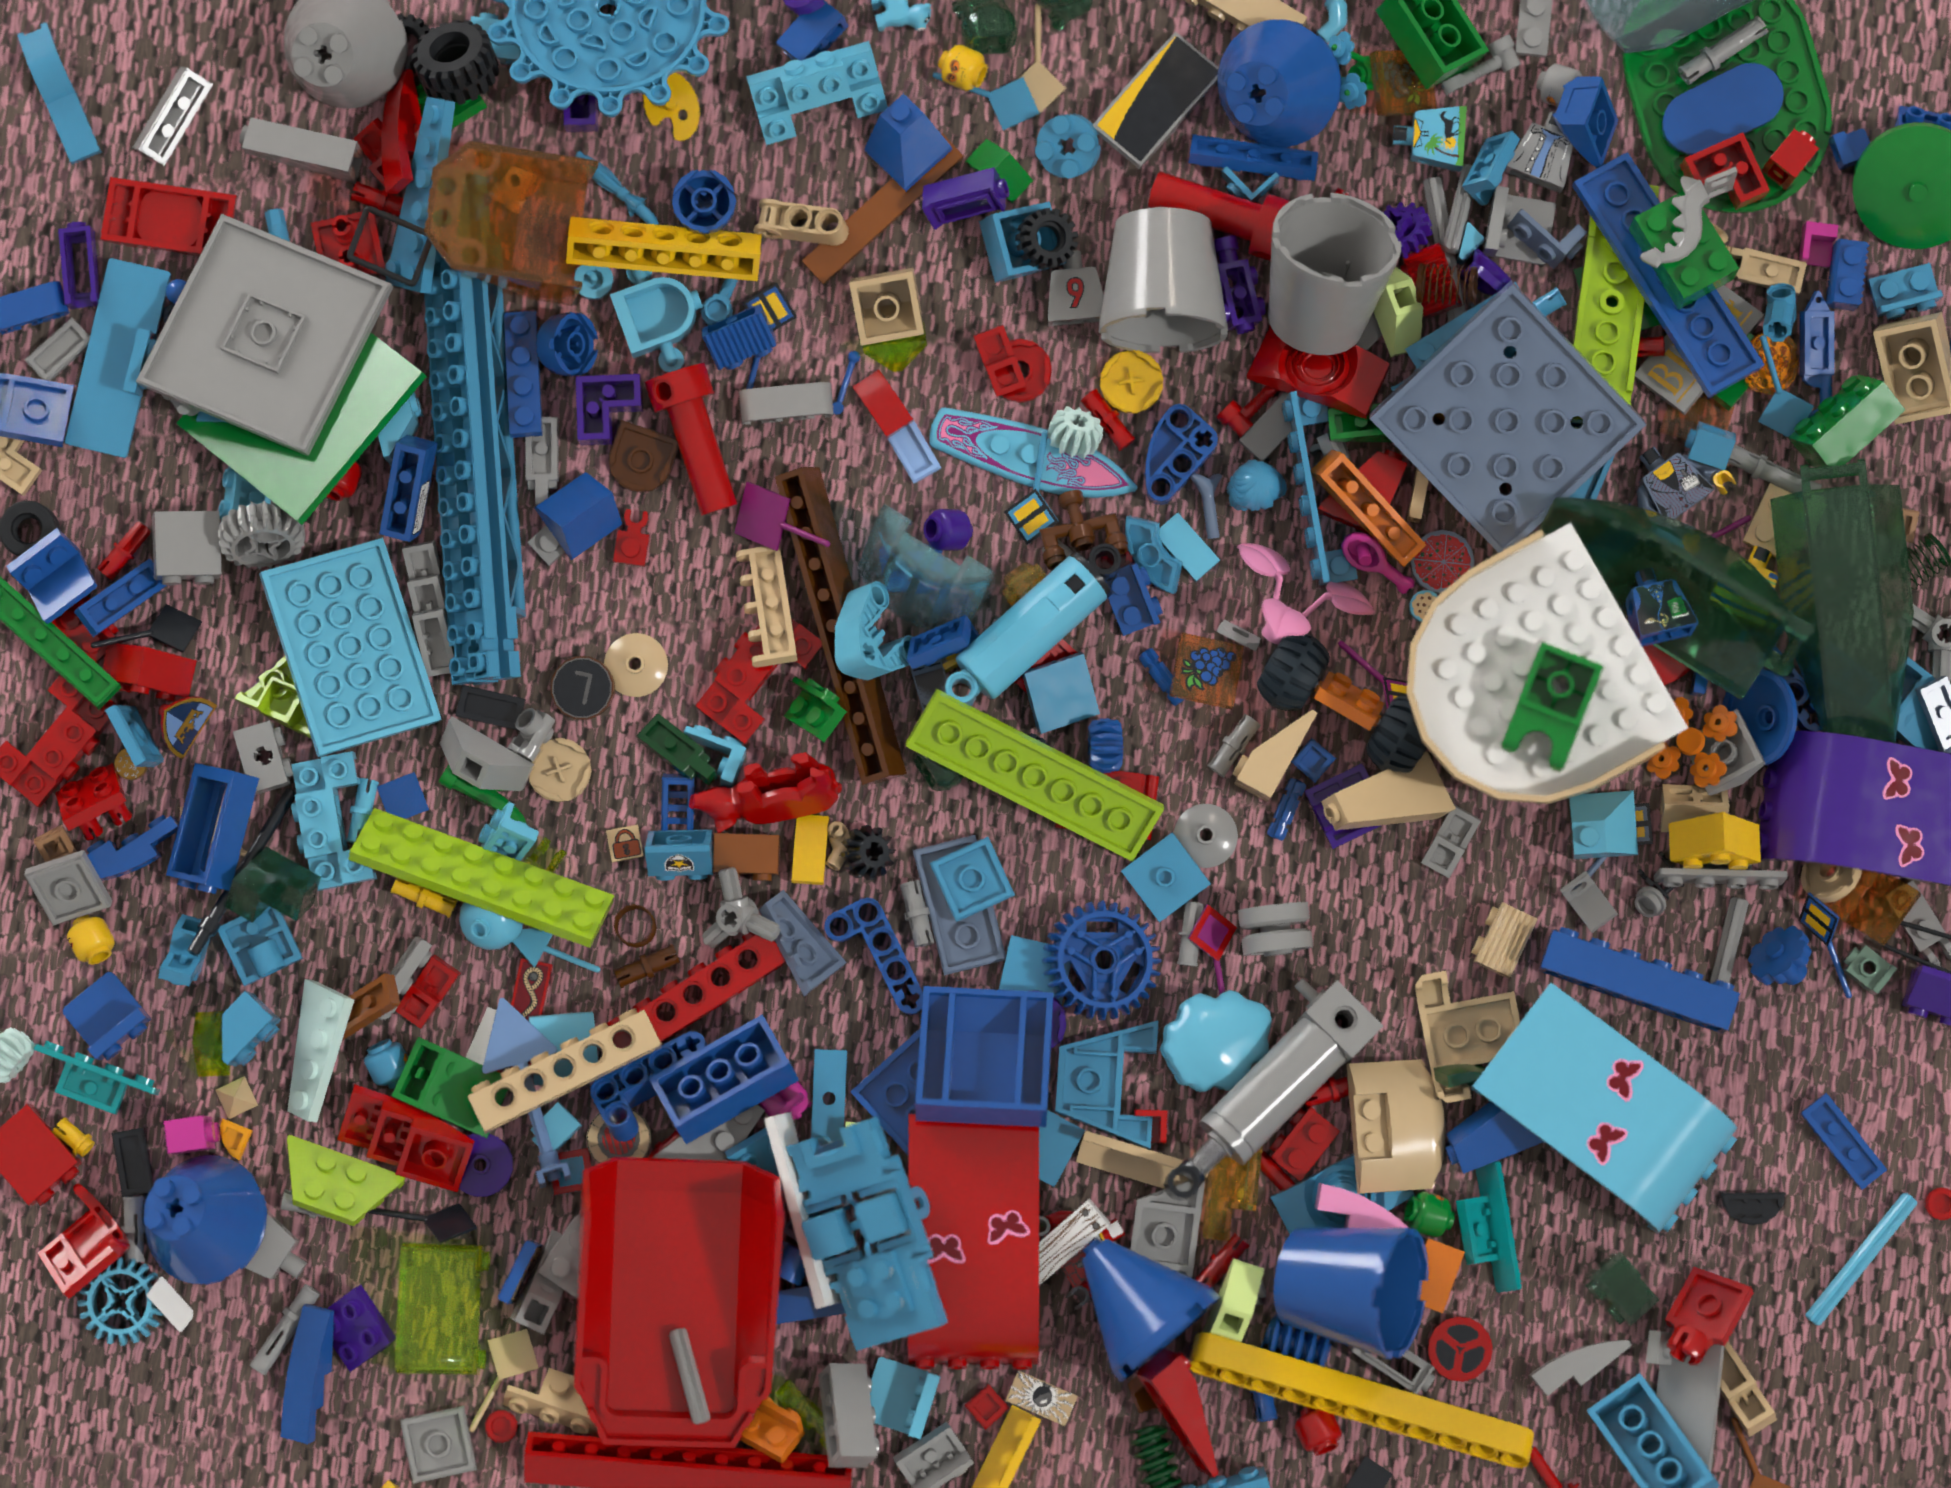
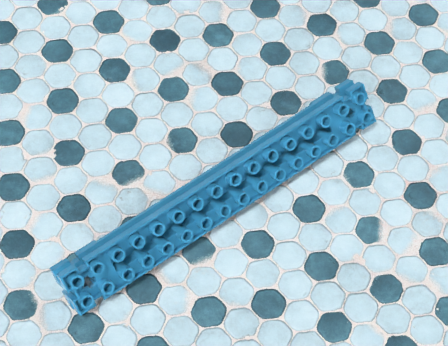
(475, 476)

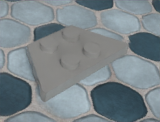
(1168, 1228)

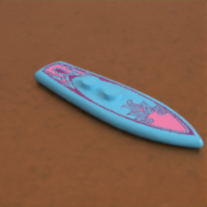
(1013, 450)

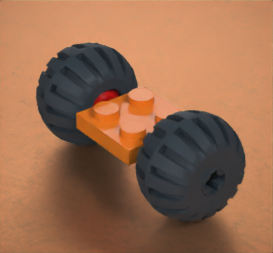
(1295, 672)

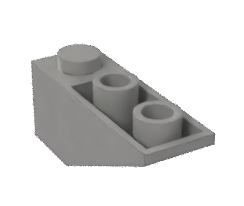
(539, 1295)

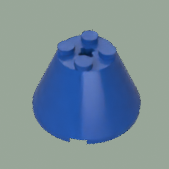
(1279, 83)
(205, 1219)

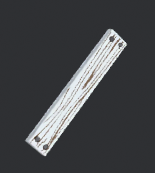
(1069, 1238)

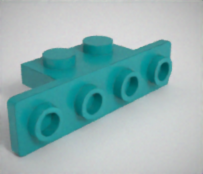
(92, 1084)
(1488, 1228)

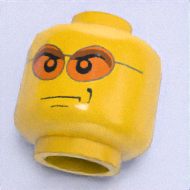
(963, 67)

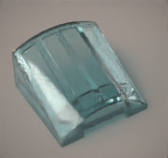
(920, 581)

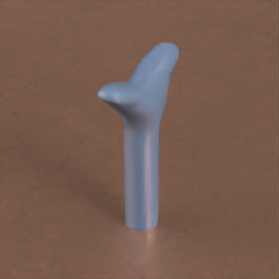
(1207, 489)

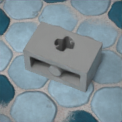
(251, 742)

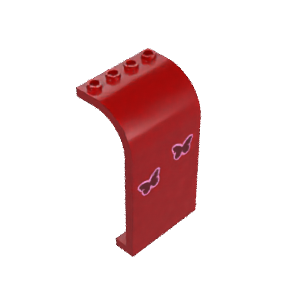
(981, 1241)

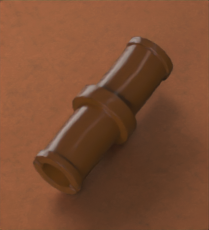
(646, 966)

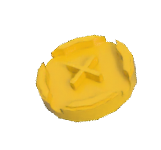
(1131, 381)

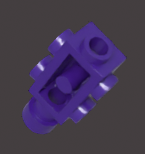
(1242, 294)

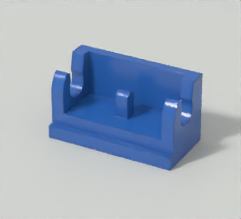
(812, 33)

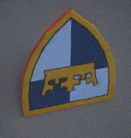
(183, 722)

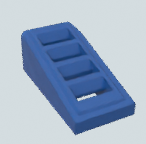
(676, 779)

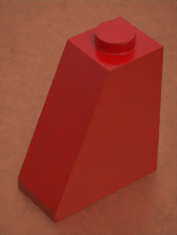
(1383, 472)

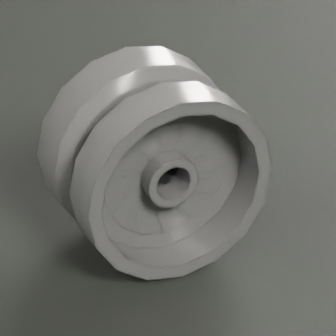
(1275, 929)

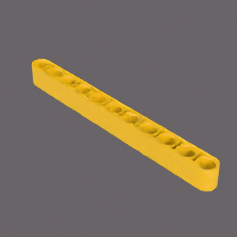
(1361, 1400)

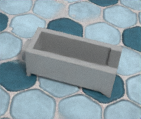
(1422, 1379)

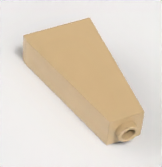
(1390, 798)

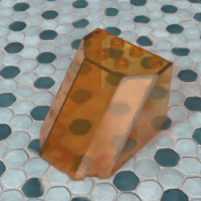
(508, 217)

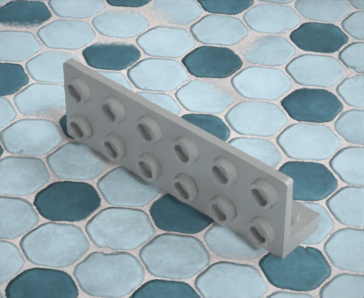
(1689, 1391)

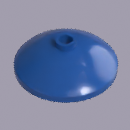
(1768, 713)

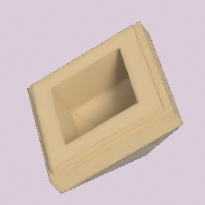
(236, 1097)

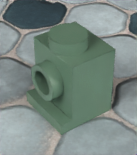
(1871, 982)

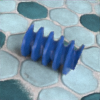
(1296, 1342)

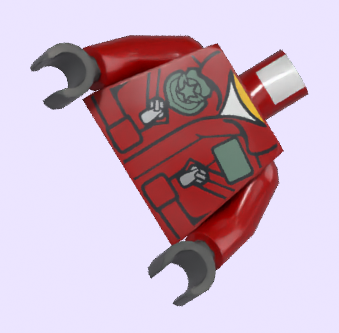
(1074, 1267)

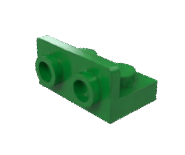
(815, 709)

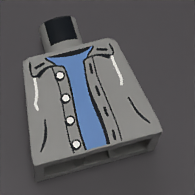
(1542, 156)

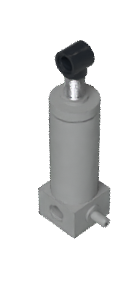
(1279, 1082)

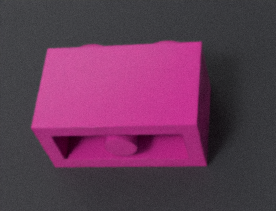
(191, 1134)

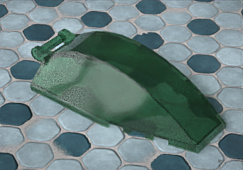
(1850, 579)
(1732, 601)

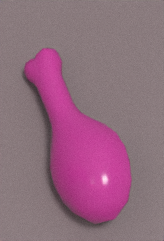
(1368, 555)

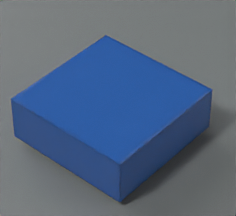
(1313, 760)

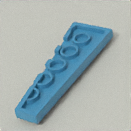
(430, 149)

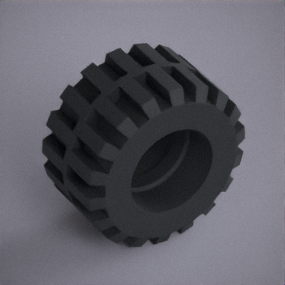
(455, 61)

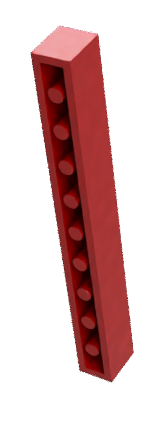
(590, 1464)

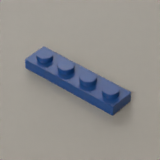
(1253, 157)
(523, 374)

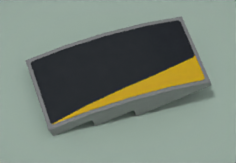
(1157, 100)

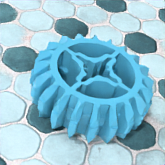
(132, 1313)

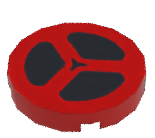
(1459, 1349)

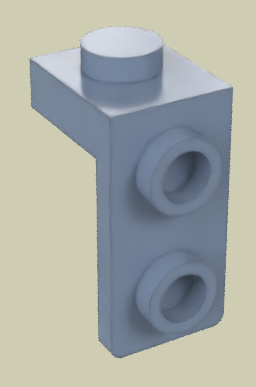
(1543, 243)

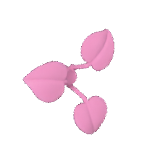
(1284, 621)

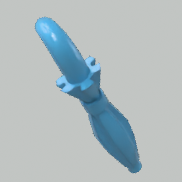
(634, 204)

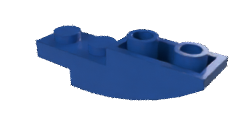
(136, 850)

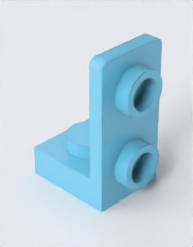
(729, 767)

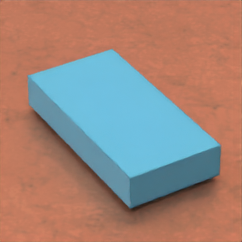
(1187, 547)

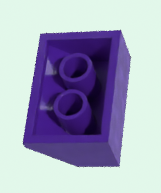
(1929, 994)

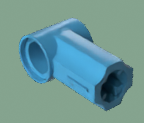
(1780, 312)

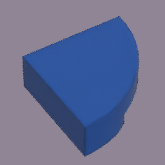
(1698, 685)

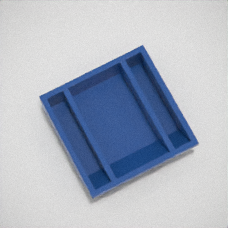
(984, 1056)

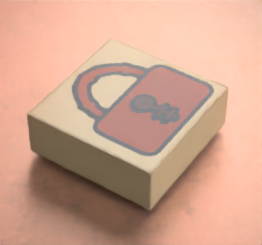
(625, 843)

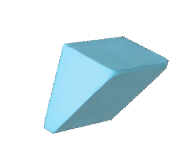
(1471, 240)

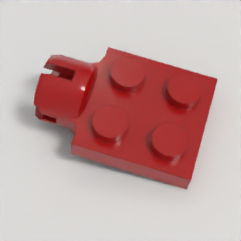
(1705, 1314)

